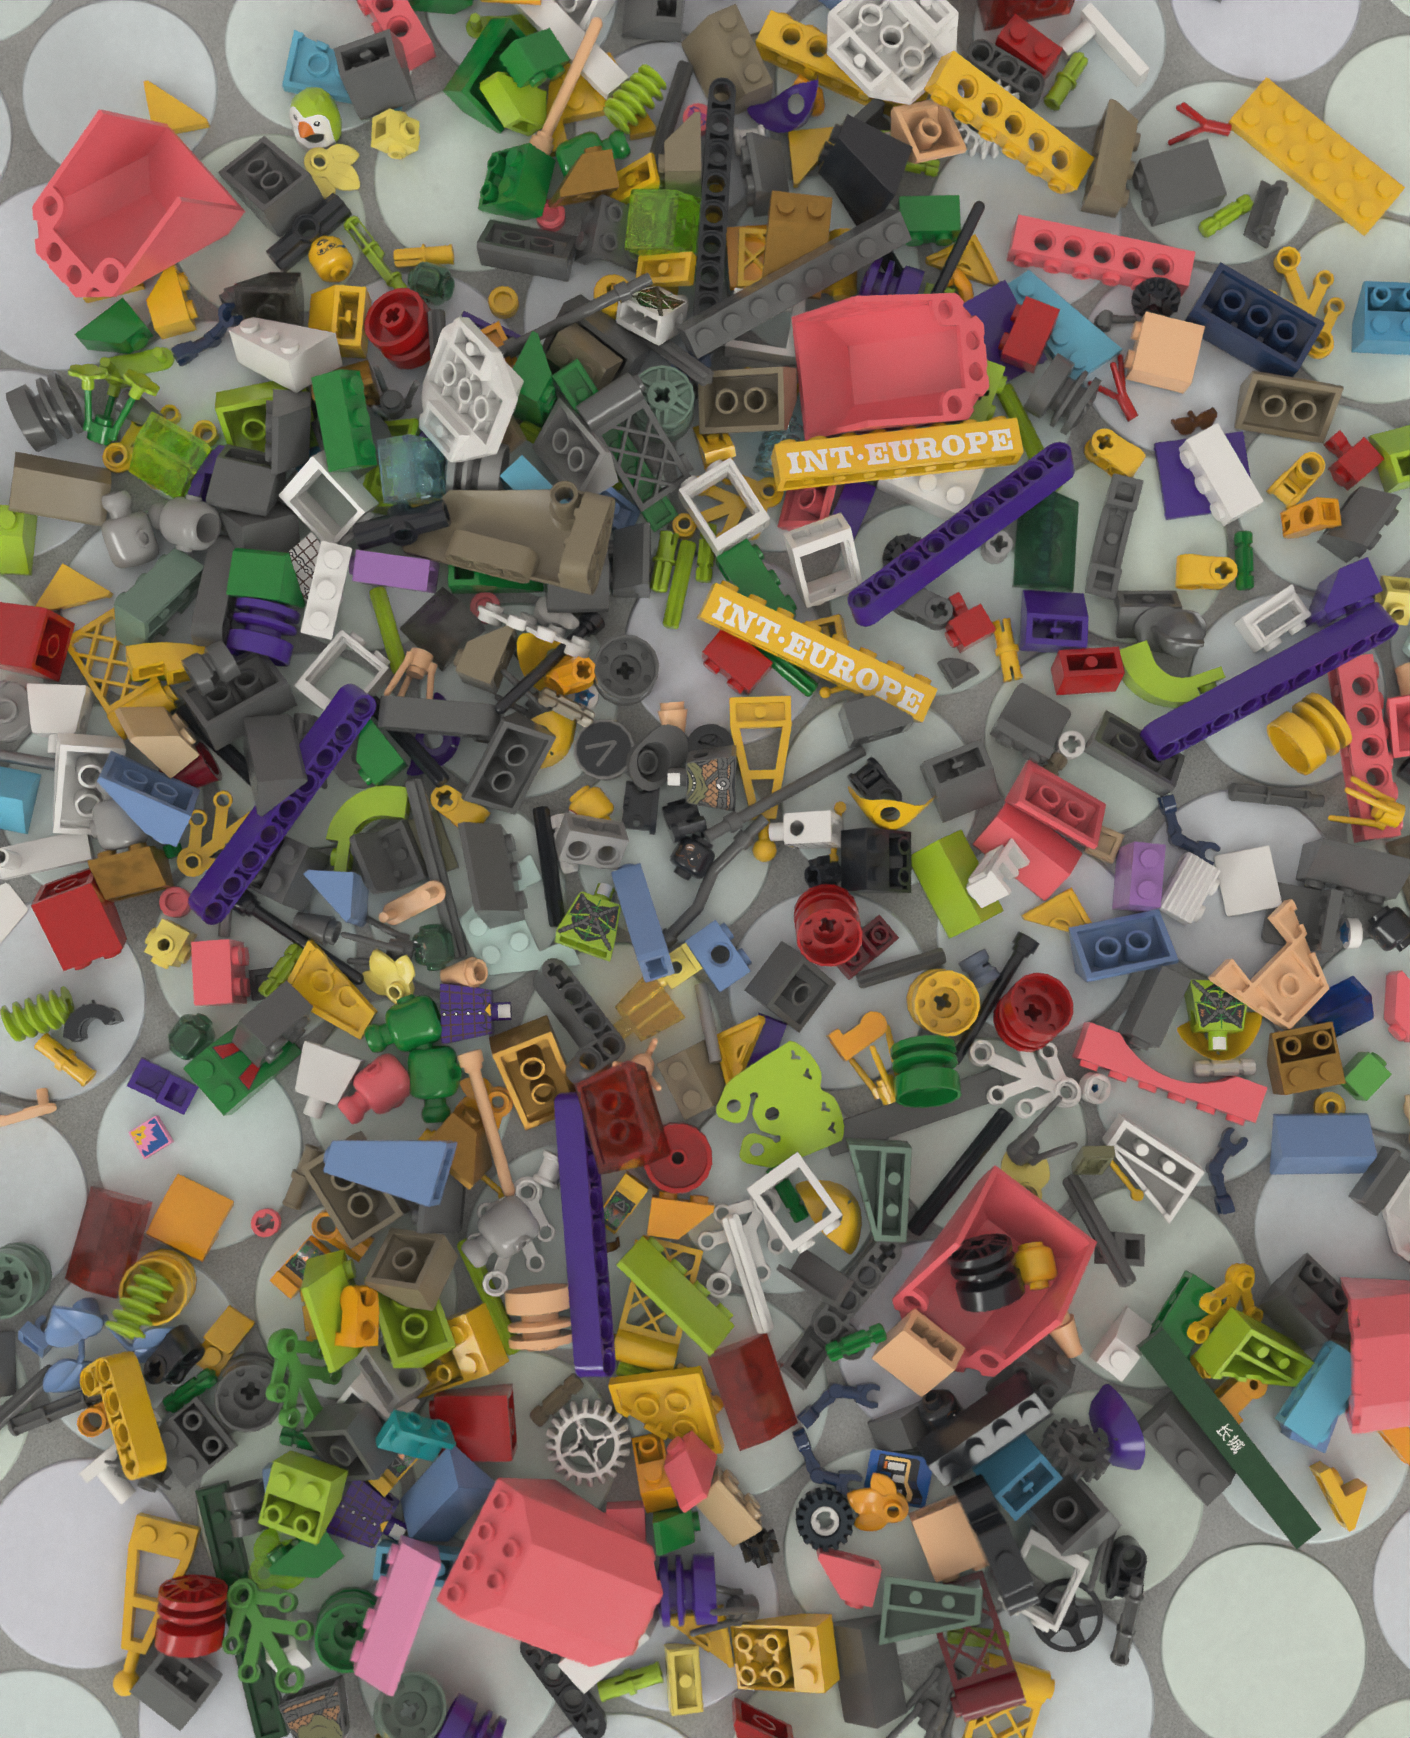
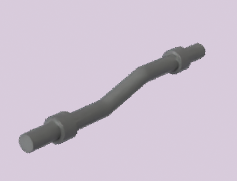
(621, 292)
(741, 841)

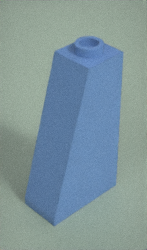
(642, 922)
(398, 1167)

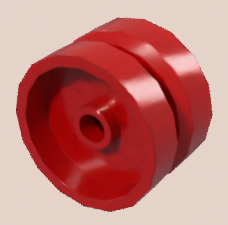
(400, 328)
(696, 1163)

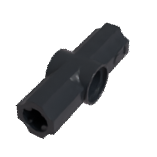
(322, 219)
(402, 524)

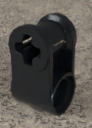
(875, 784)
(174, 1357)
(1122, 1570)

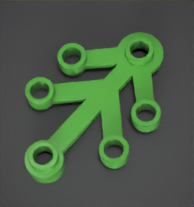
(283, 1347)
(262, 1633)

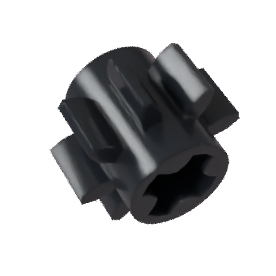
(822, 871)
(760, 1548)

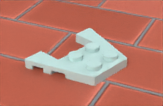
(512, 946)

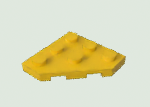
(669, 1404)

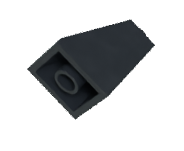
(863, 166)

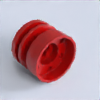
(827, 925)
(1033, 1012)
(191, 1616)

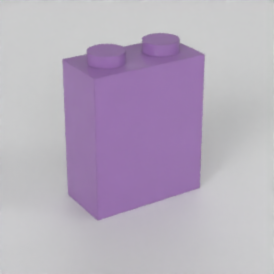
(394, 571)
(1139, 877)

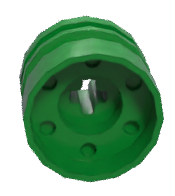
(925, 1071)
(332, 1638)

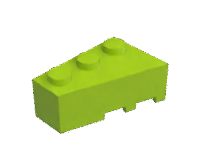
(1252, 1350)

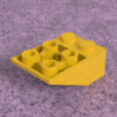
(474, 1356)
(786, 1653)

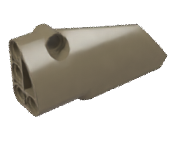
(525, 535)

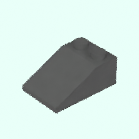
(272, 185)

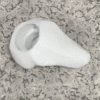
(563, 620)

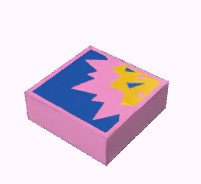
(151, 1137)

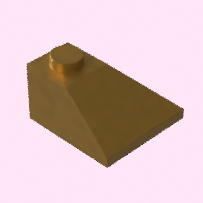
(588, 178)
(472, 1152)

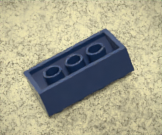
(1254, 323)

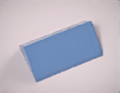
(343, 892)
(1121, 946)
(1321, 1143)
(445, 1497)

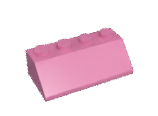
(396, 1613)

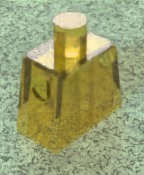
(646, 1011)

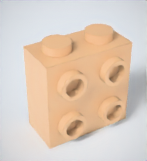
(1163, 352)
(918, 1353)
(946, 1539)

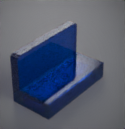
(1344, 1004)

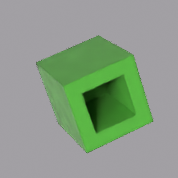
(1364, 1075)

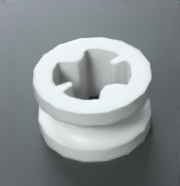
(1064, 738)

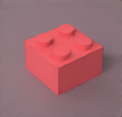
(220, 972)

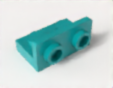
(415, 1435)

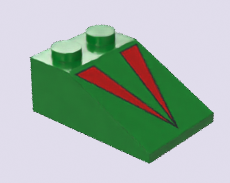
(230, 1076)

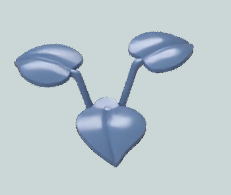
(73, 1326)

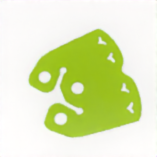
(796, 1097)

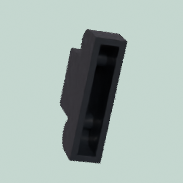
(996, 1544)

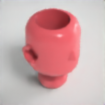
(379, 1087)

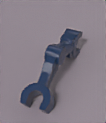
(187, 351)
(1168, 807)
(1214, 1168)
(836, 1390)
(819, 1474)

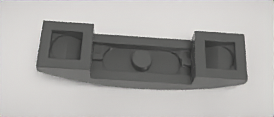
(1112, 536)

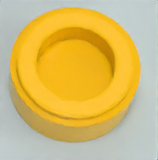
(503, 302)

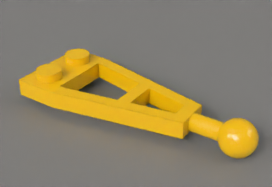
(761, 714)
(162, 1538)

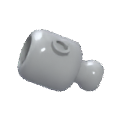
(186, 522)
(127, 533)
(113, 825)
(503, 1230)

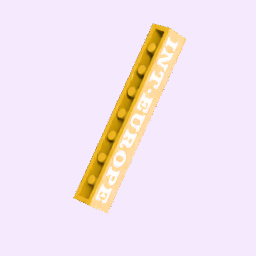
(896, 453)
(814, 651)

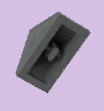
(803, 1358)
(898, 1429)

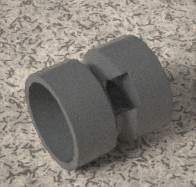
(211, 667)
(243, 1497)

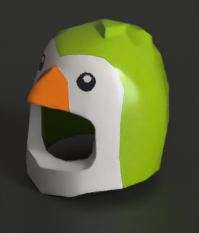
(315, 113)

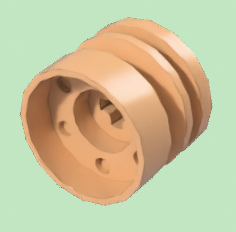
(539, 1315)

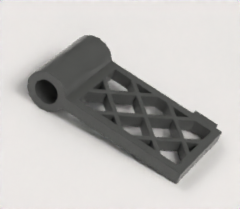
(618, 403)

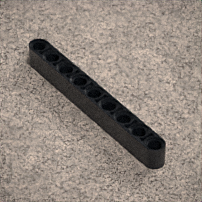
(714, 202)

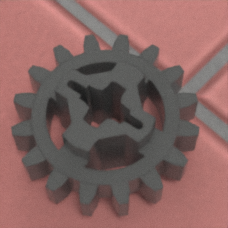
(1076, 1450)

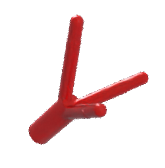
(1206, 125)
(1122, 397)

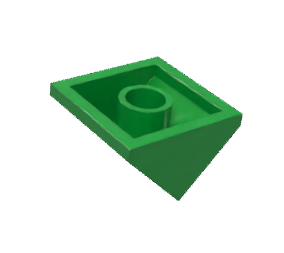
(264, 577)

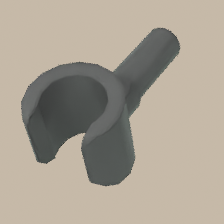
(1106, 318)

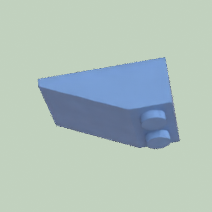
(149, 797)

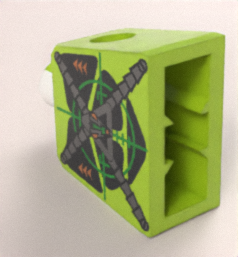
(591, 923)
(1213, 1012)

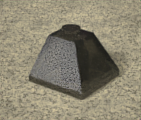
(272, 297)
(442, 627)

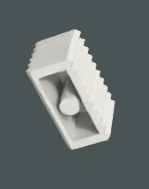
(1188, 887)

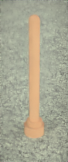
(543, 139)
(472, 1064)

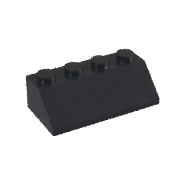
(984, 1429)

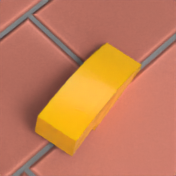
(160, 659)

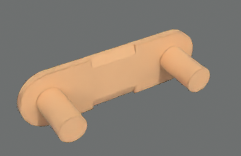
(413, 903)
(42, 1108)

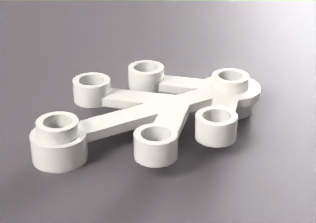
(494, 615)
(1029, 1076)
(752, 1238)
(529, 1250)

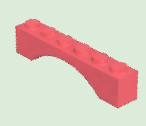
(1229, 1095)

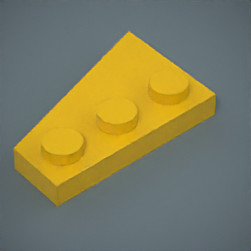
(331, 991)

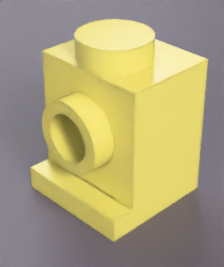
(689, 964)

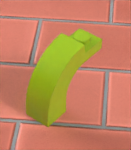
(1156, 686)
(360, 811)

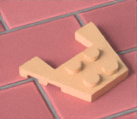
(1286, 983)

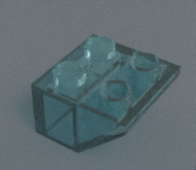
(410, 470)

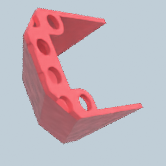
(128, 206)
(888, 363)
(1003, 1334)
(1378, 1353)
(554, 1573)

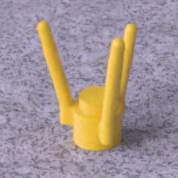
(1385, 809)
(885, 1084)

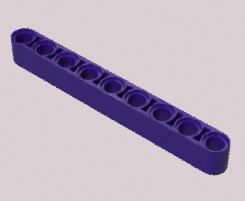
(961, 534)
(1269, 681)
(260, 835)
(584, 1243)

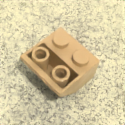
(729, 1509)

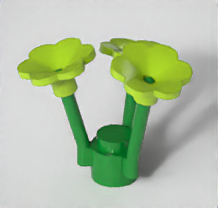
(101, 428)

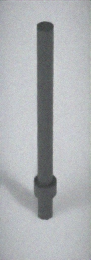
(734, 821)

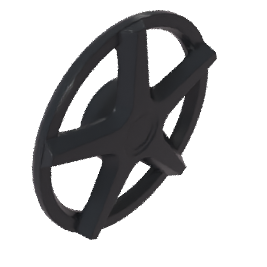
(1071, 1619)

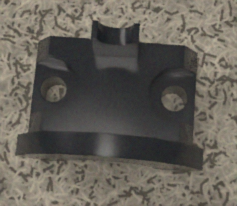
(640, 807)
(683, 819)
(79, 1020)

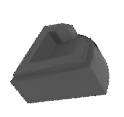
(957, 671)

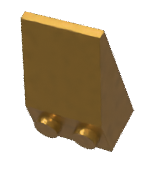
(795, 228)
(532, 1069)

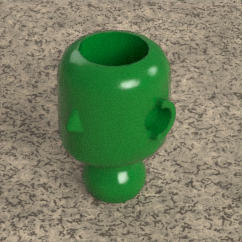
(573, 148)
(408, 1025)
(433, 1078)

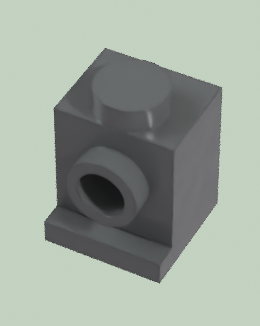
(1130, 1244)

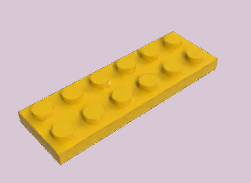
(1315, 156)

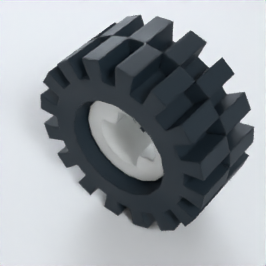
(839, 1512)

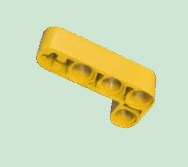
(128, 1411)

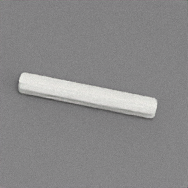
(747, 1273)

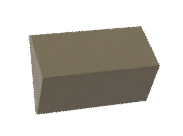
(1286, 406)
(59, 489)

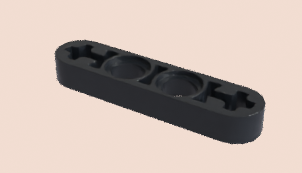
(558, 1688)

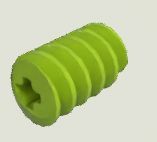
(633, 98)
(38, 1016)
(140, 1304)

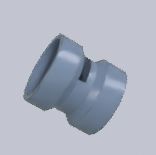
(979, 968)

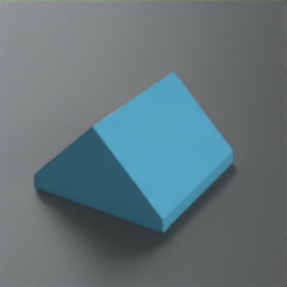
(17, 799)

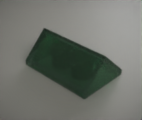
(1047, 545)

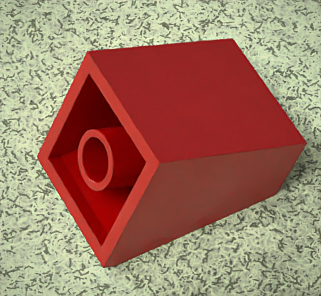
(33, 640)
(78, 920)
(479, 1420)

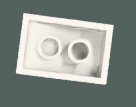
(77, 766)

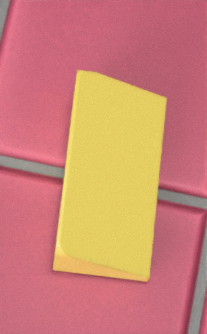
(683, 1678)

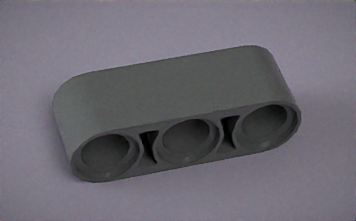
(1019, 73)

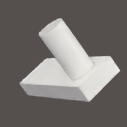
(1097, 27)
(45, 855)
(119, 1487)

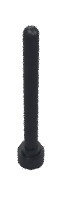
(959, 247)
(589, 624)
(250, 906)
(1022, 948)

